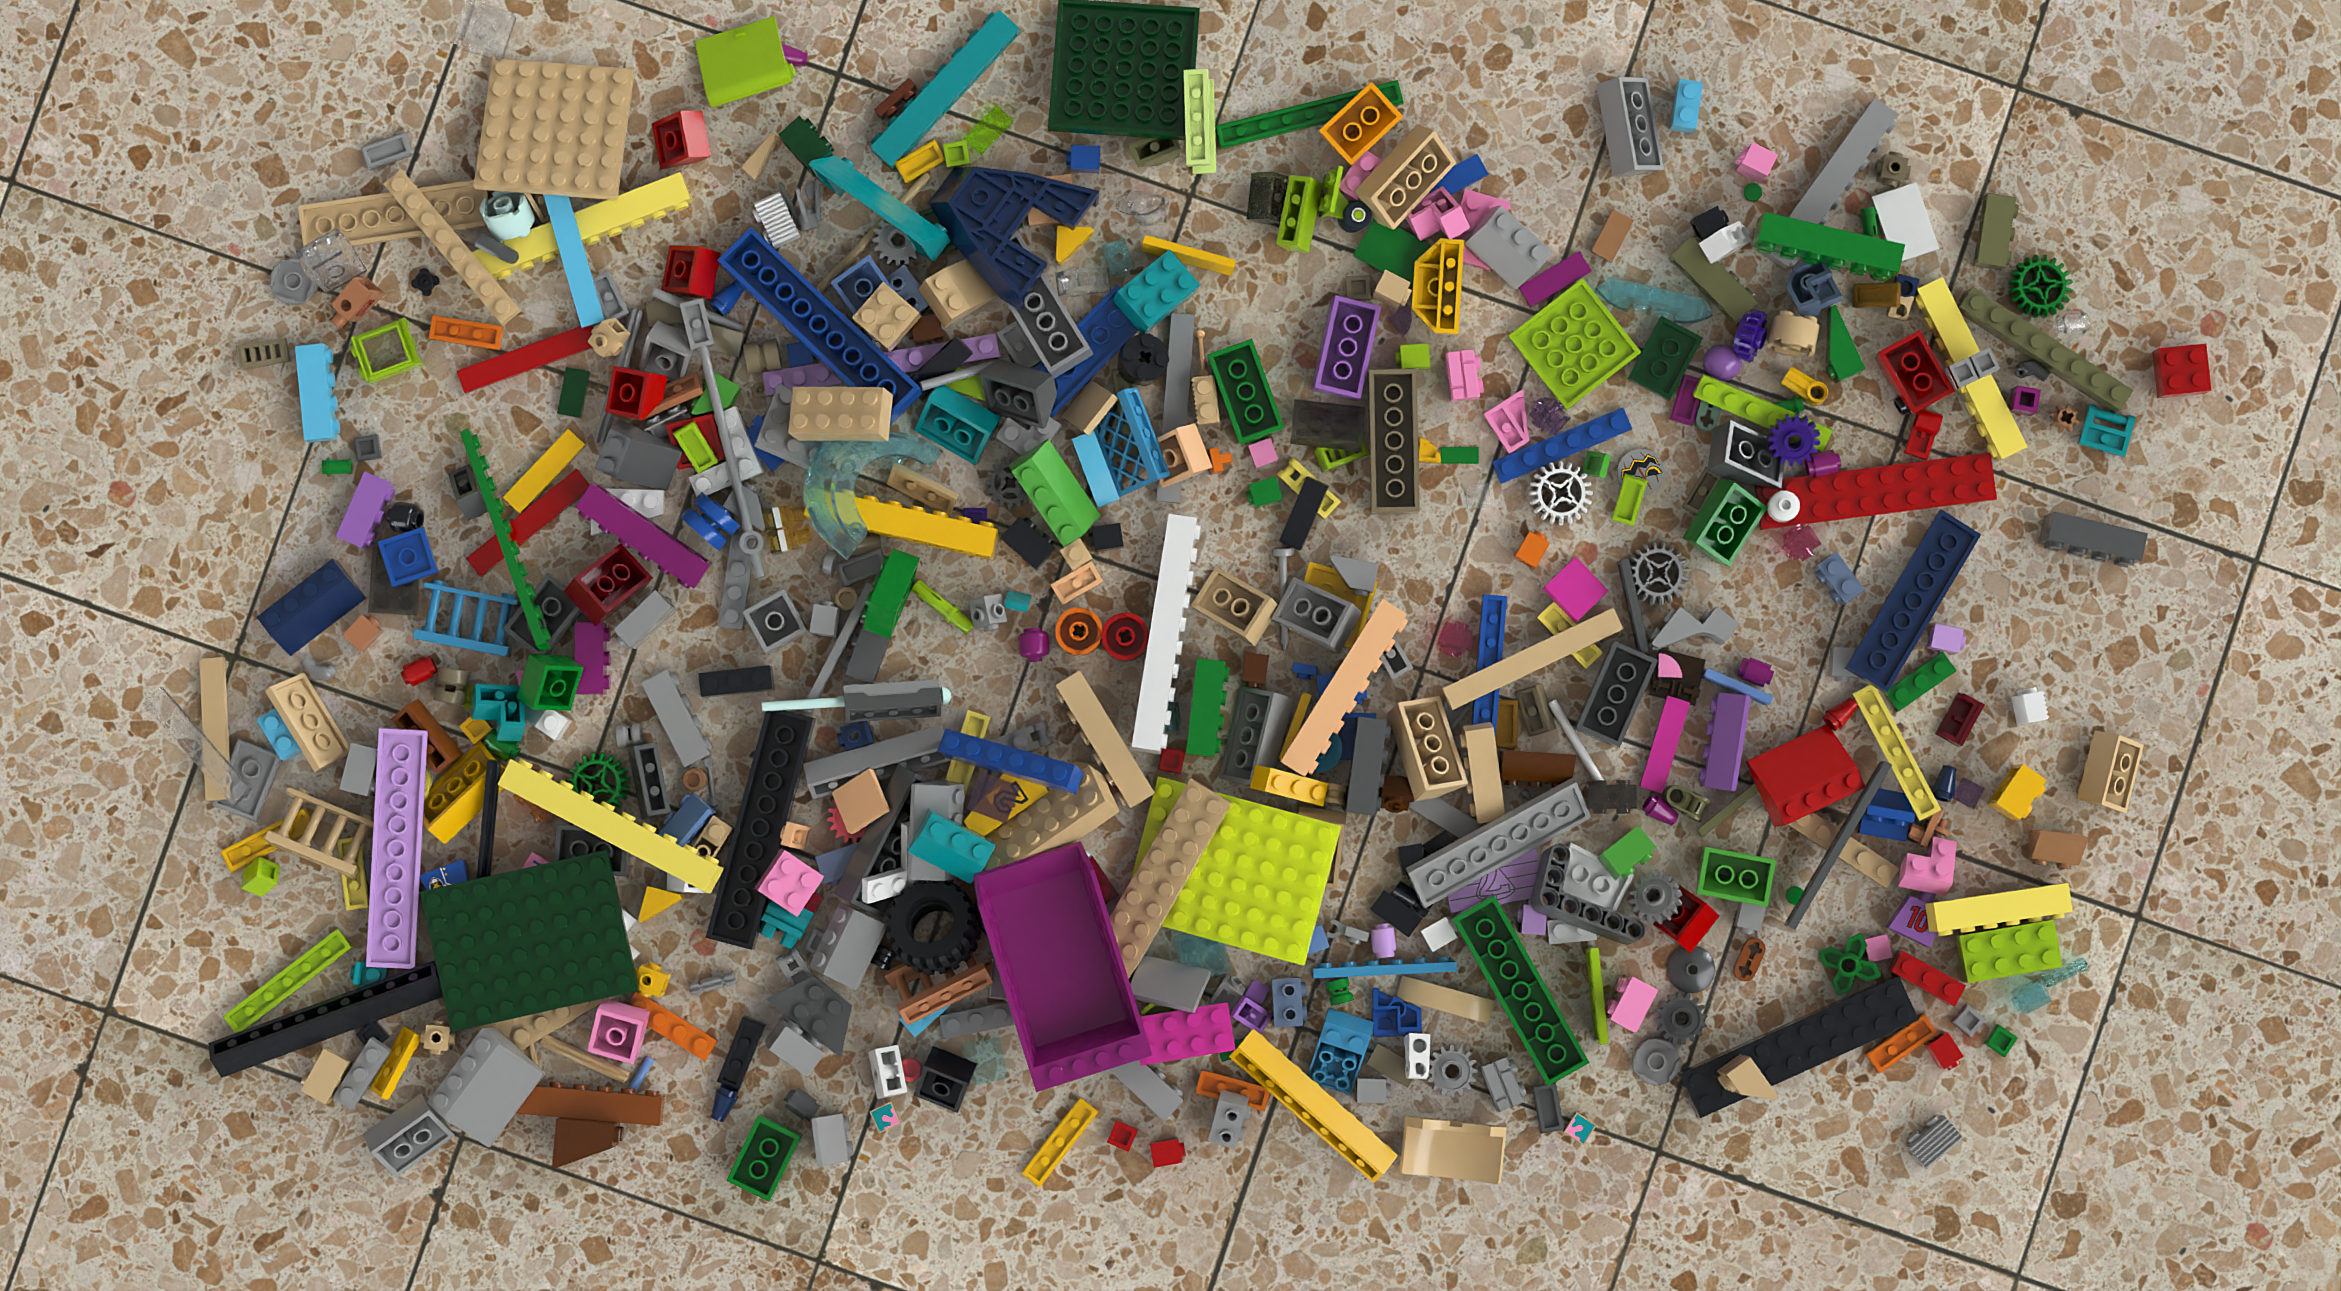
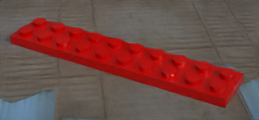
(1886, 490)

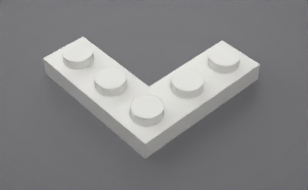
(747, 461)
(893, 881)

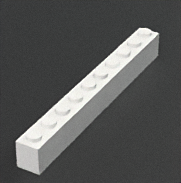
(1164, 634)

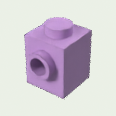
(1530, 920)

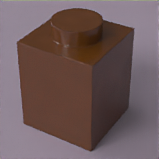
(926, 330)
(1254, 669)

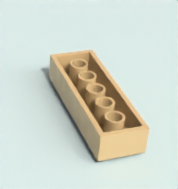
(1105, 740)
(1054, 821)

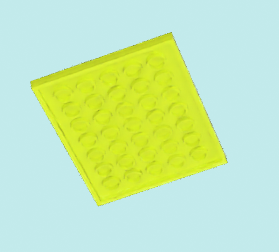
(1256, 878)

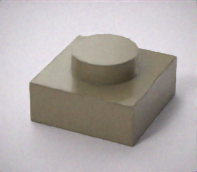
(1358, 287)

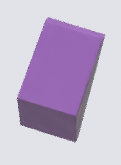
(1251, 1014)

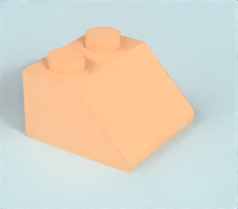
(1183, 454)

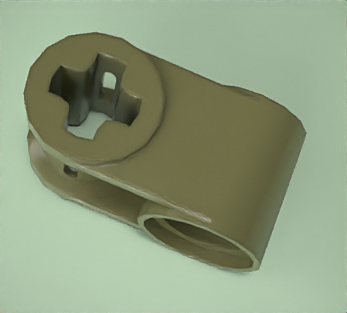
(1690, 803)

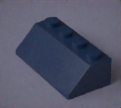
(311, 607)

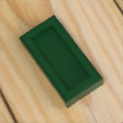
(573, 392)

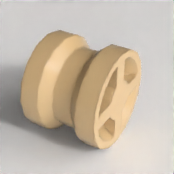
(1335, 794)

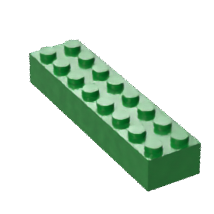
(1520, 989)

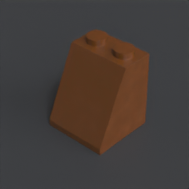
(583, 1138)

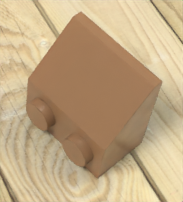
(2056, 848)

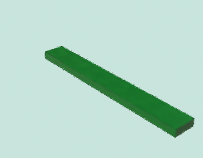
(1294, 117)

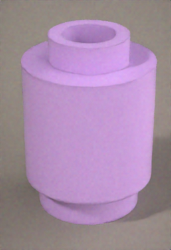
(1383, 940)

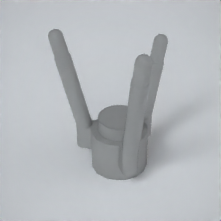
(807, 219)

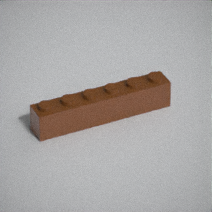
(595, 1104)

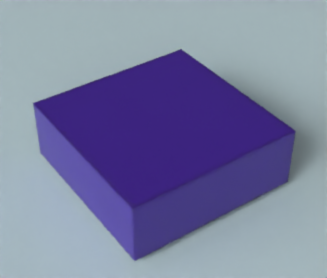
(975, 514)

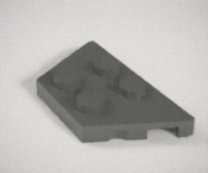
(817, 1011)

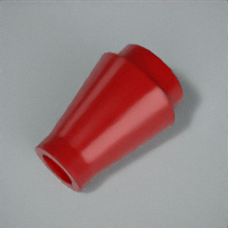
(1838, 715)

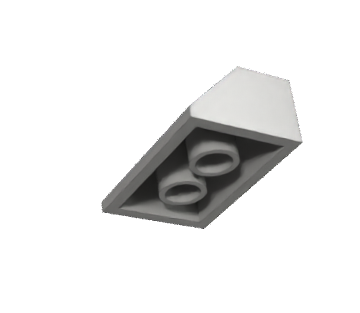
(1507, 247)
(848, 946)
(407, 1135)

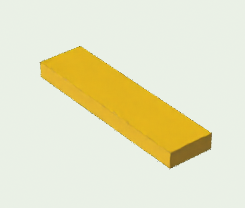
(1189, 255)
(544, 471)
(255, 846)
(1059, 1141)

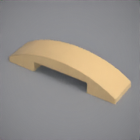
(1445, 999)

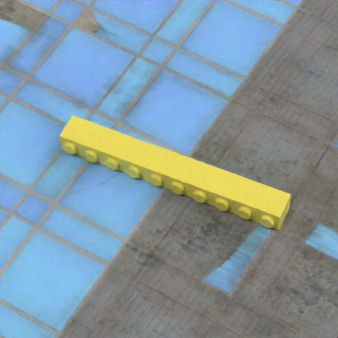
(593, 223)
(610, 826)

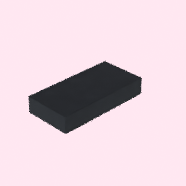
(1396, 913)

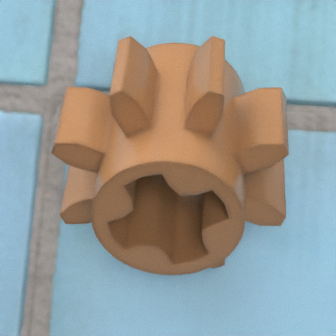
(2066, 424)

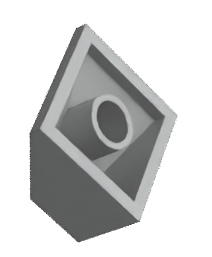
(665, 352)

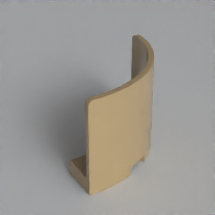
(1452, 1149)

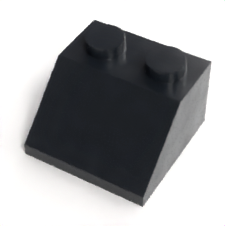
(945, 1079)

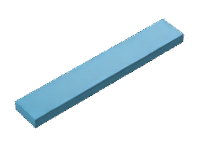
(574, 260)

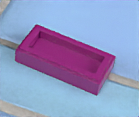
(1686, 404)

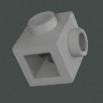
(987, 612)

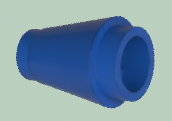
(726, 298)

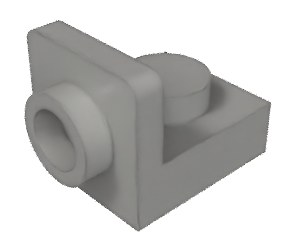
(1228, 991)

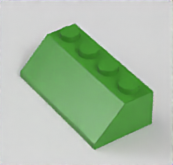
(1055, 492)

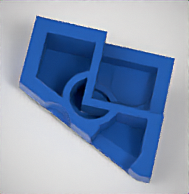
(1393, 1016)

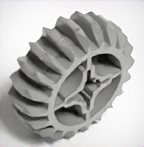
(1665, 581)

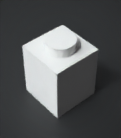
(1439, 933)

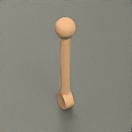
(1200, 335)

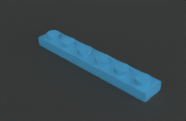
(1396, 966)

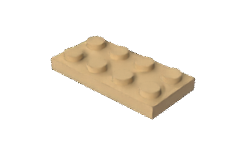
(308, 721)

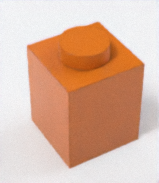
(1532, 549)

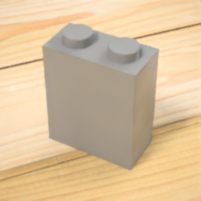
(644, 620)

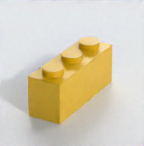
(1289, 785)

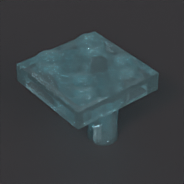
(1203, 954)

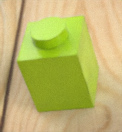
(1413, 356)

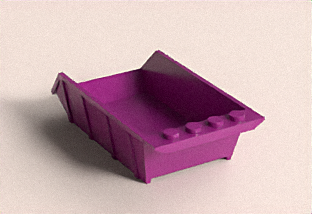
(1060, 966)

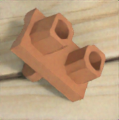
(1923, 835)

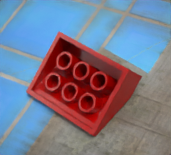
(1804, 775)

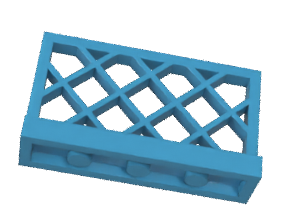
(1141, 435)

